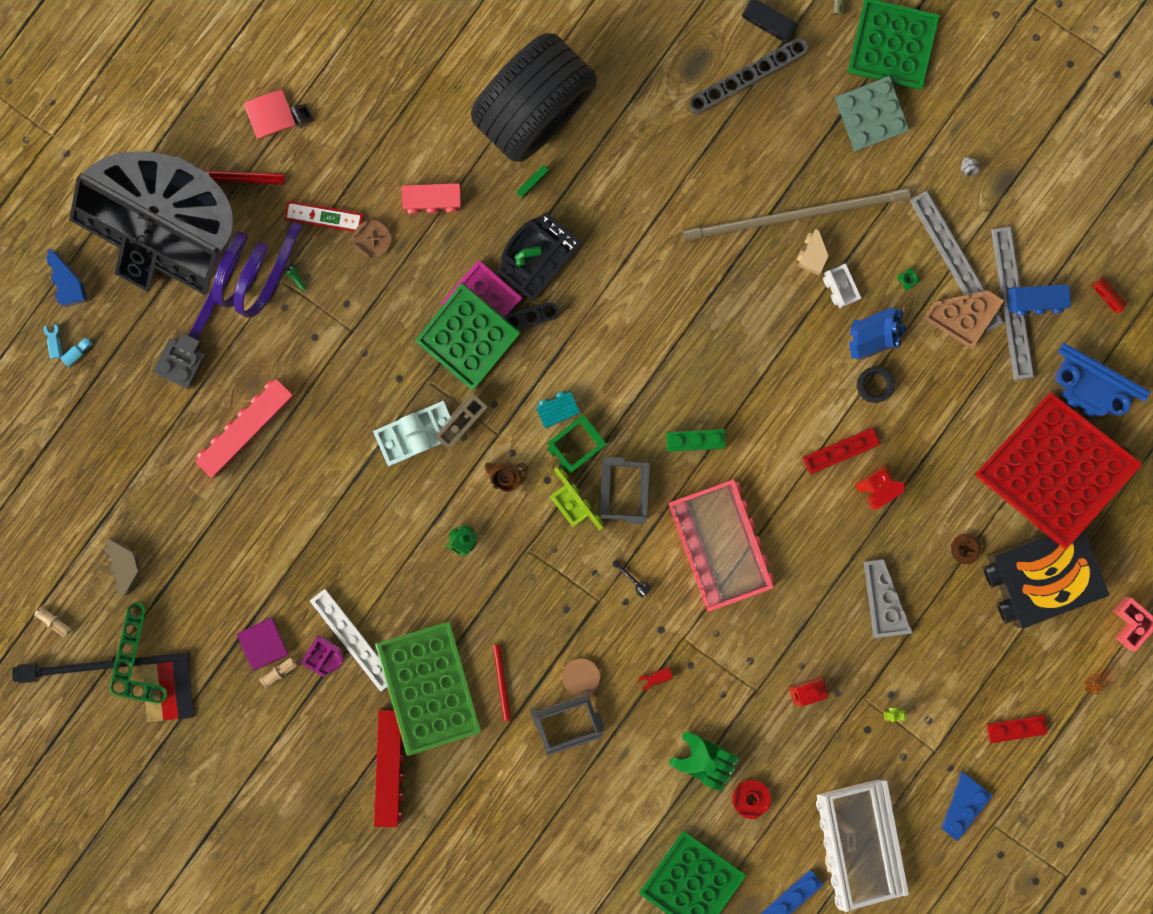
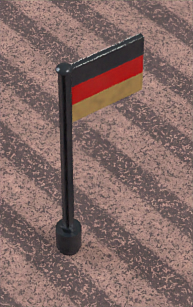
(162, 670)

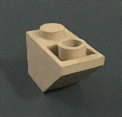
(814, 255)

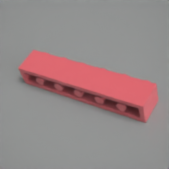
(244, 428)

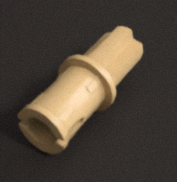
(52, 622)
(278, 672)

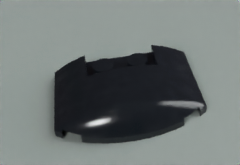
(556, 248)

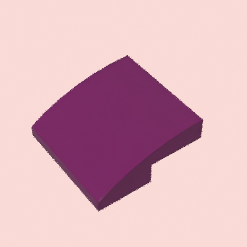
(262, 644)

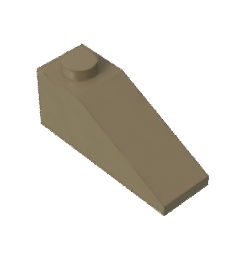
(461, 420)

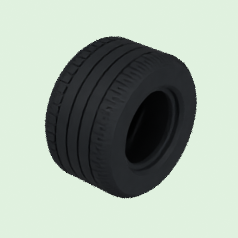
(533, 97)

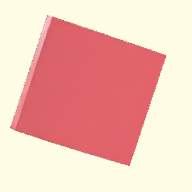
(269, 114)

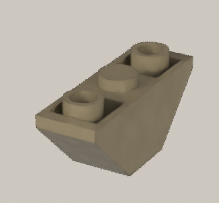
(124, 565)

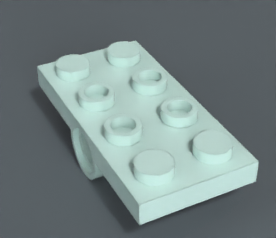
(411, 433)

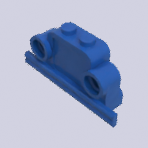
(1094, 385)

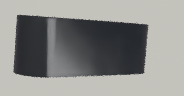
(769, 20)
(539, 311)

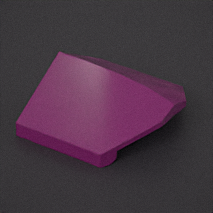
(323, 657)

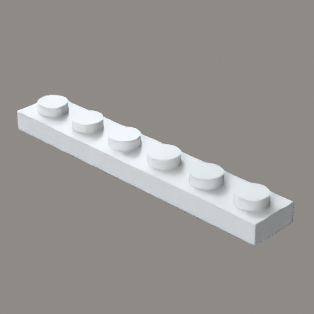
(350, 637)

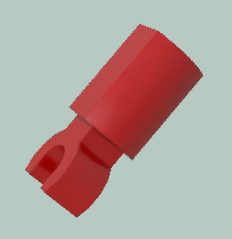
(657, 678)

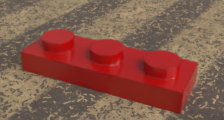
(1016, 729)

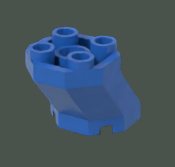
(876, 333)

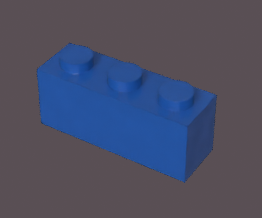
(1039, 299)

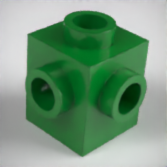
(462, 540)

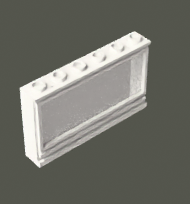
(862, 845)

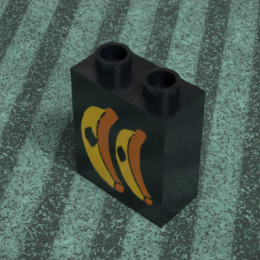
(1044, 579)

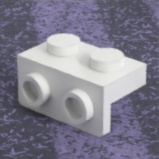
(841, 285)

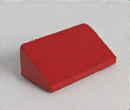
(1109, 295)

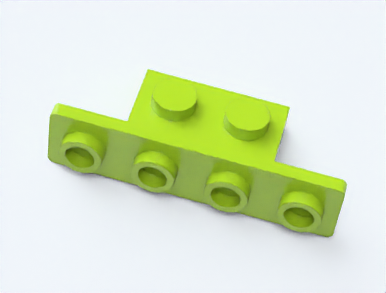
(571, 504)

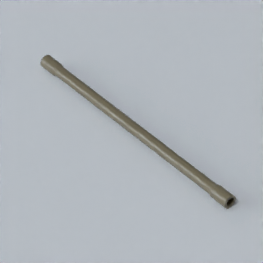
(893, 196)

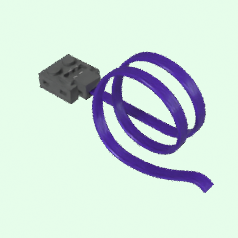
(181, 358)

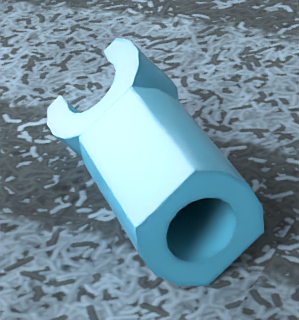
(54, 342)
(76, 352)

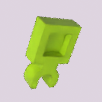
(894, 714)

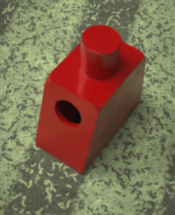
(809, 691)

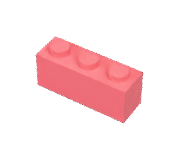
(431, 198)

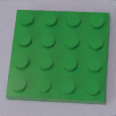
(893, 43)
(467, 336)
(691, 879)

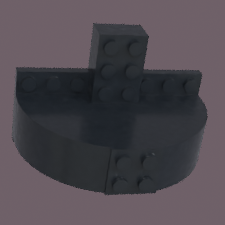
(158, 214)

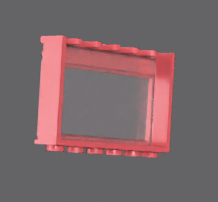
(721, 545)

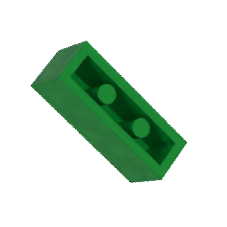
(695, 440)

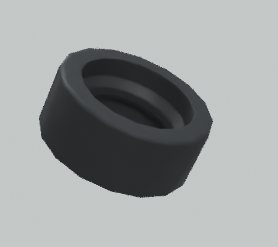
(877, 370)

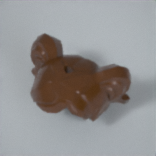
(513, 474)

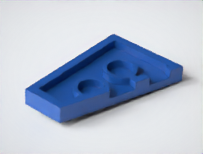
(965, 806)

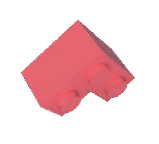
(1138, 625)

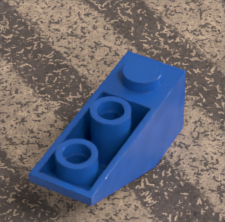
(69, 286)

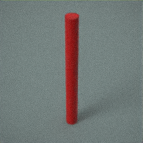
(501, 682)

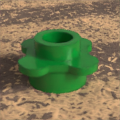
(914, 280)

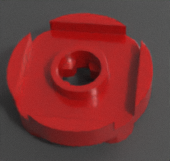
(757, 807)

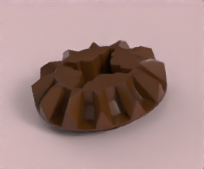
(973, 543)

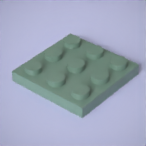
(871, 113)

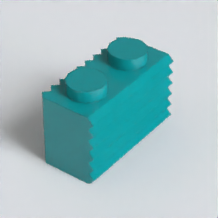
(557, 410)

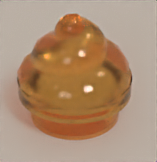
(1094, 684)

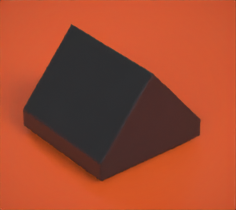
(302, 115)

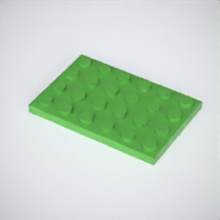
(428, 688)

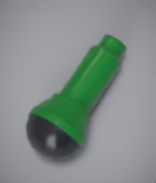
(292, 272)

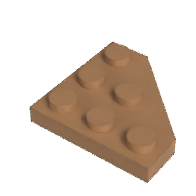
(964, 316)

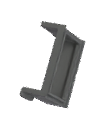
(605, 490)
(595, 717)

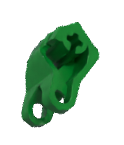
(707, 762)

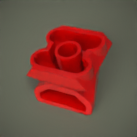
(881, 487)

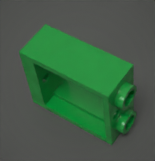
(590, 430)

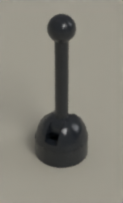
(641, 588)

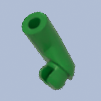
(527, 252)

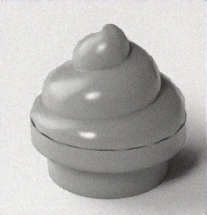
(970, 166)

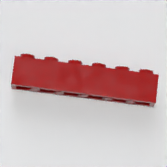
(388, 771)

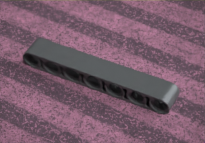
(754, 69)

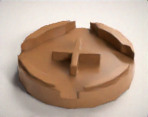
(372, 239)
(580, 676)

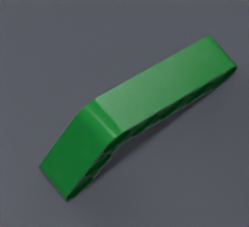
(128, 659)

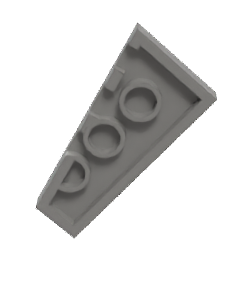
(884, 604)

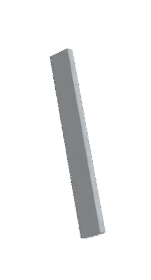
(949, 249)
(1015, 325)

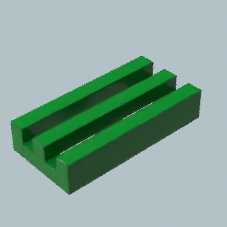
(536, 178)

